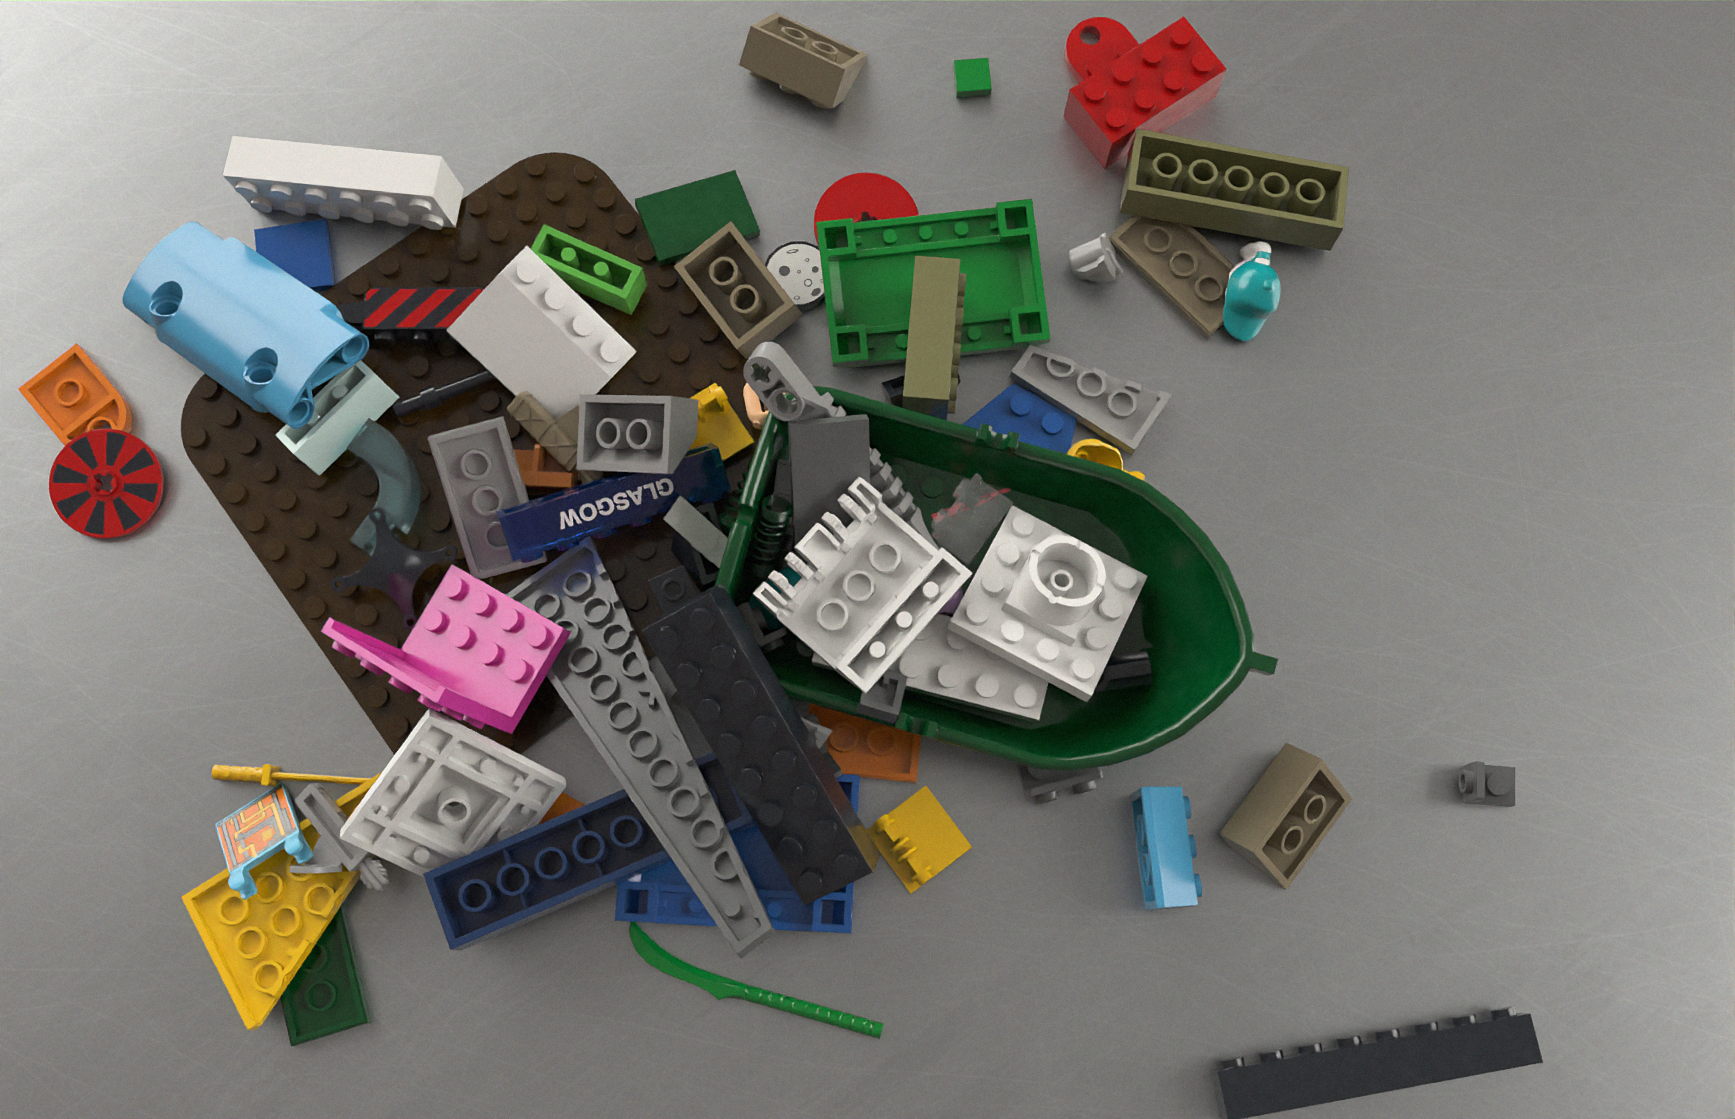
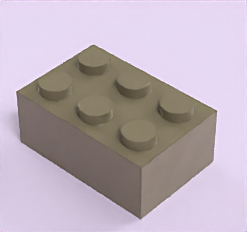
(738, 290)

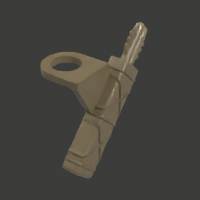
(556, 436)

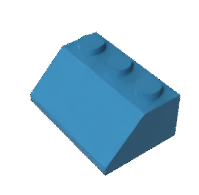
(1165, 848)

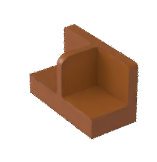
(543, 473)

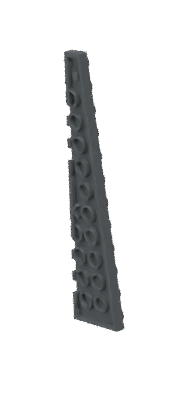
(630, 722)

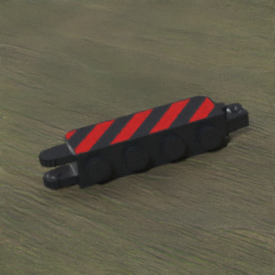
(409, 313)

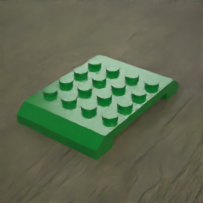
(872, 272)

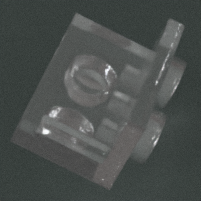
(970, 518)

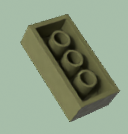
(934, 336)

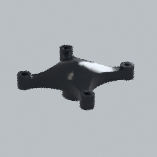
(394, 567)

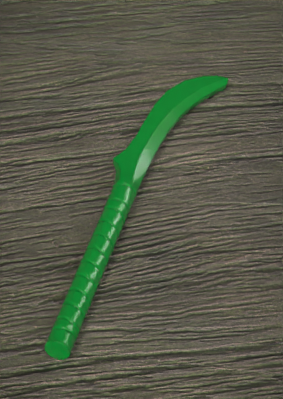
(726, 988)

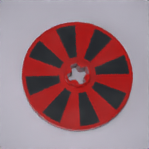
(77, 483)

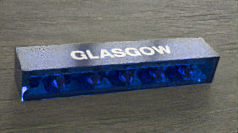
(609, 503)

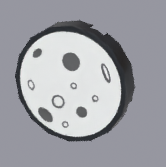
(799, 273)

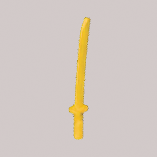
(270, 775)

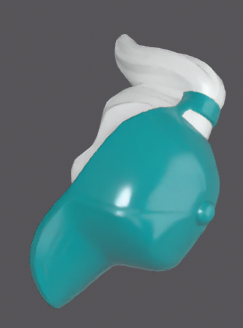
(1251, 292)

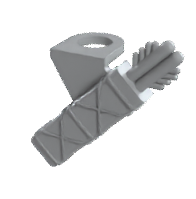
(330, 850)

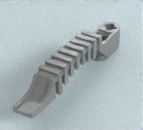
(784, 376)

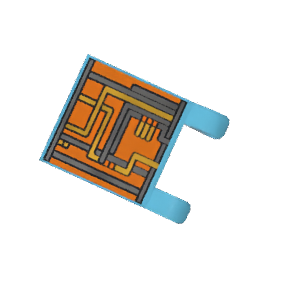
(259, 833)

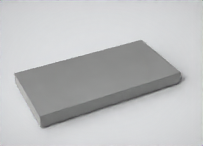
(478, 480)

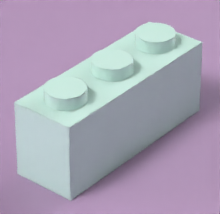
(338, 416)

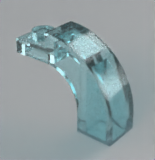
(397, 480)

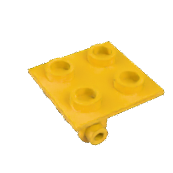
(719, 423)
(918, 839)

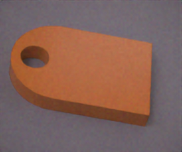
(76, 396)

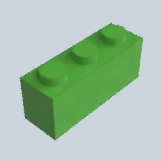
(591, 269)

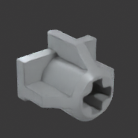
(1095, 260)

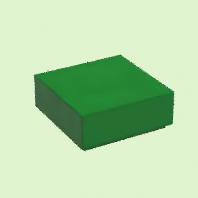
(972, 77)

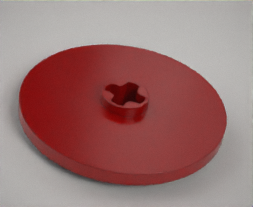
(864, 196)

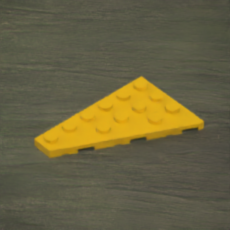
(269, 935)

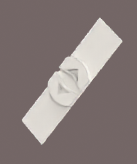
(697, 530)

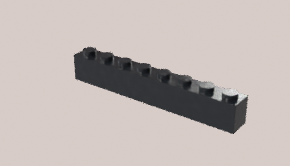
(1375, 1065)

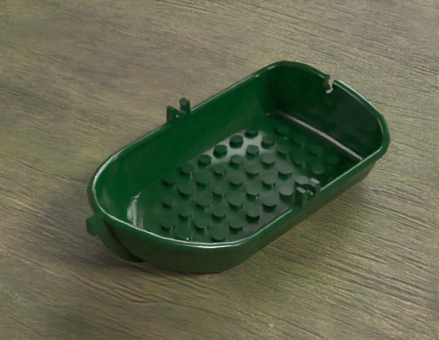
(1184, 615)

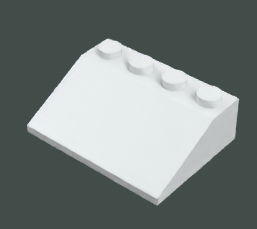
(540, 336)

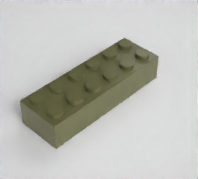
(1234, 190)

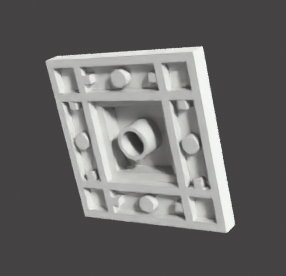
(1048, 603)
(449, 797)

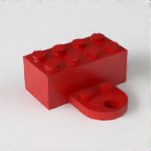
(1135, 84)

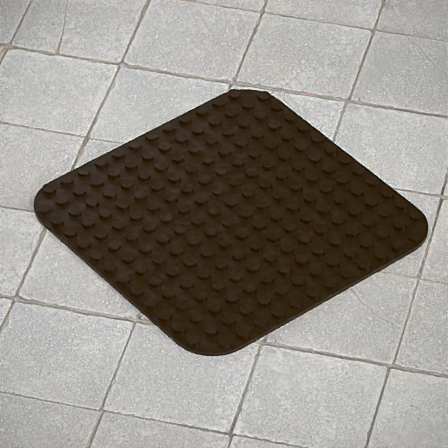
(305, 520)

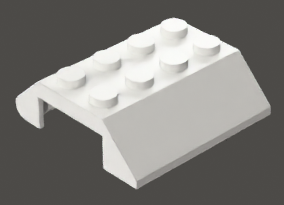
(862, 587)

